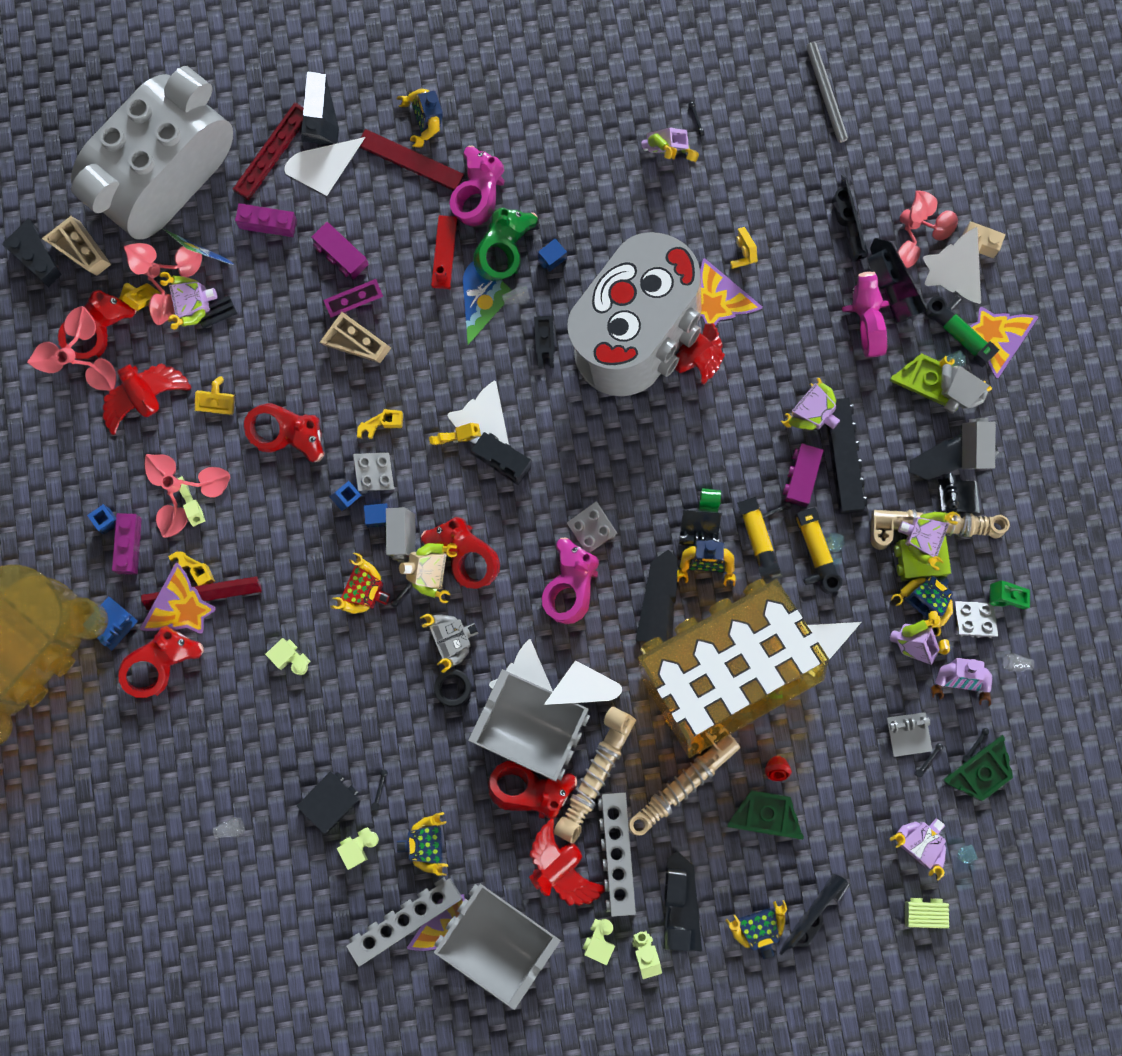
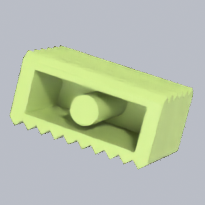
(926, 914)

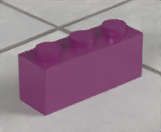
(266, 220)
(339, 251)
(353, 298)
(802, 475)
(127, 544)

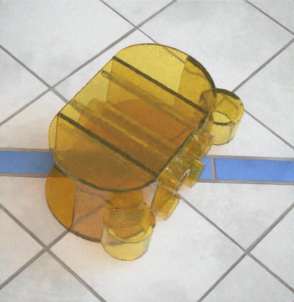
(38, 634)

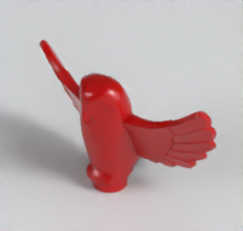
(703, 354)
(140, 392)
(558, 870)

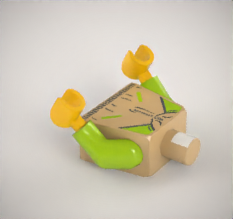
(427, 567)

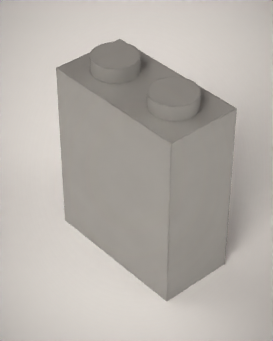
(978, 444)
(400, 533)

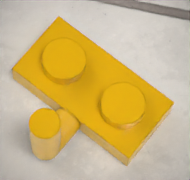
(748, 249)
(137, 297)
(215, 401)

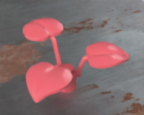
(922, 207)
(141, 261)
(51, 360)
(160, 473)

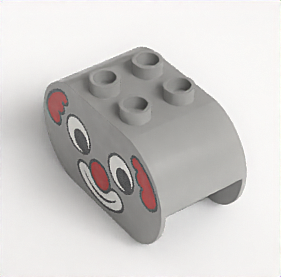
(637, 315)

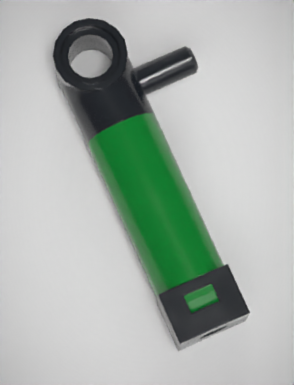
(960, 330)

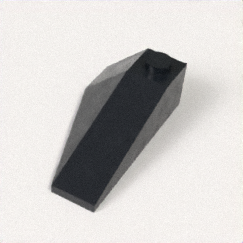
(319, 116)

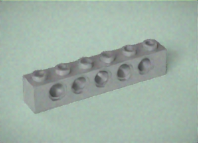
(627, 905)
(362, 953)

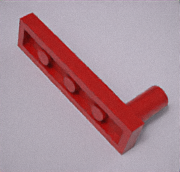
(444, 252)

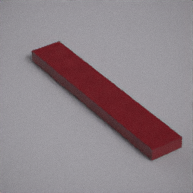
(270, 152)
(411, 160)
(216, 590)

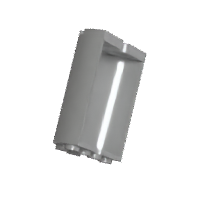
(525, 729)
(496, 945)

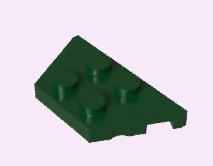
(983, 772)
(767, 814)

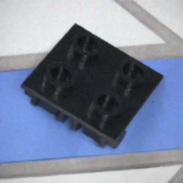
(958, 495)
(699, 526)

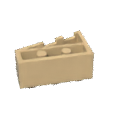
(77, 244)
(354, 339)

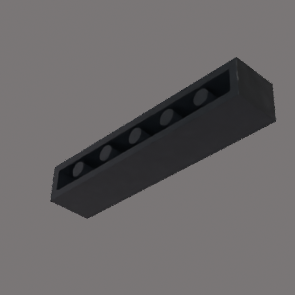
(845, 460)

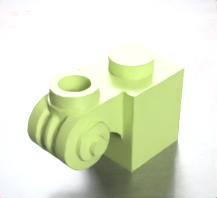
(285, 653)
(352, 850)
(597, 947)
(646, 955)

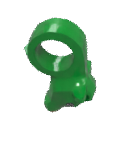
(504, 232)

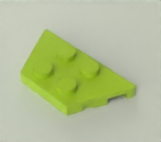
(922, 377)

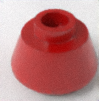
(777, 769)

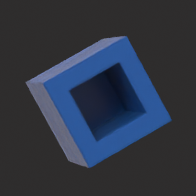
(552, 255)
(345, 495)
(375, 515)
(103, 519)

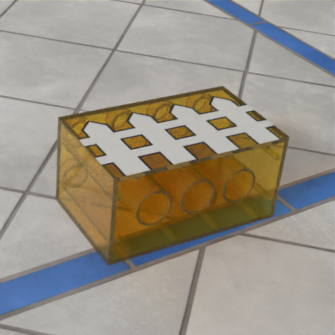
(732, 665)

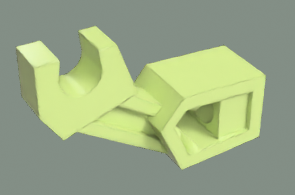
(192, 508)

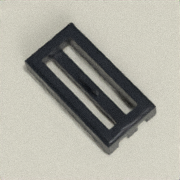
(232, 312)

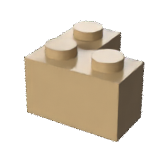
(988, 239)

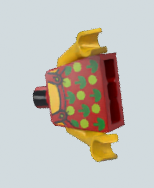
(362, 588)

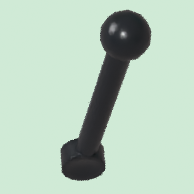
(692, 105)
(787, 506)
(394, 602)
(985, 731)
(919, 772)
(375, 805)

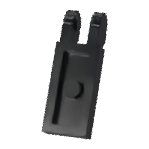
(544, 339)

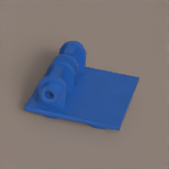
(118, 625)

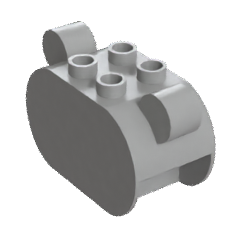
(153, 153)

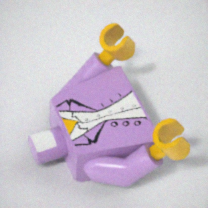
(924, 844)

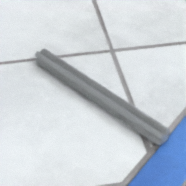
(827, 92)

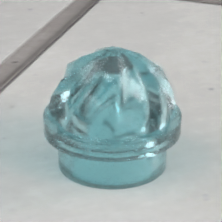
(958, 357)
(835, 542)
(967, 854)

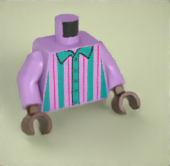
(964, 675)

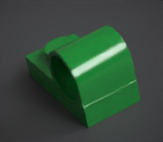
(709, 500)
(1006, 594)

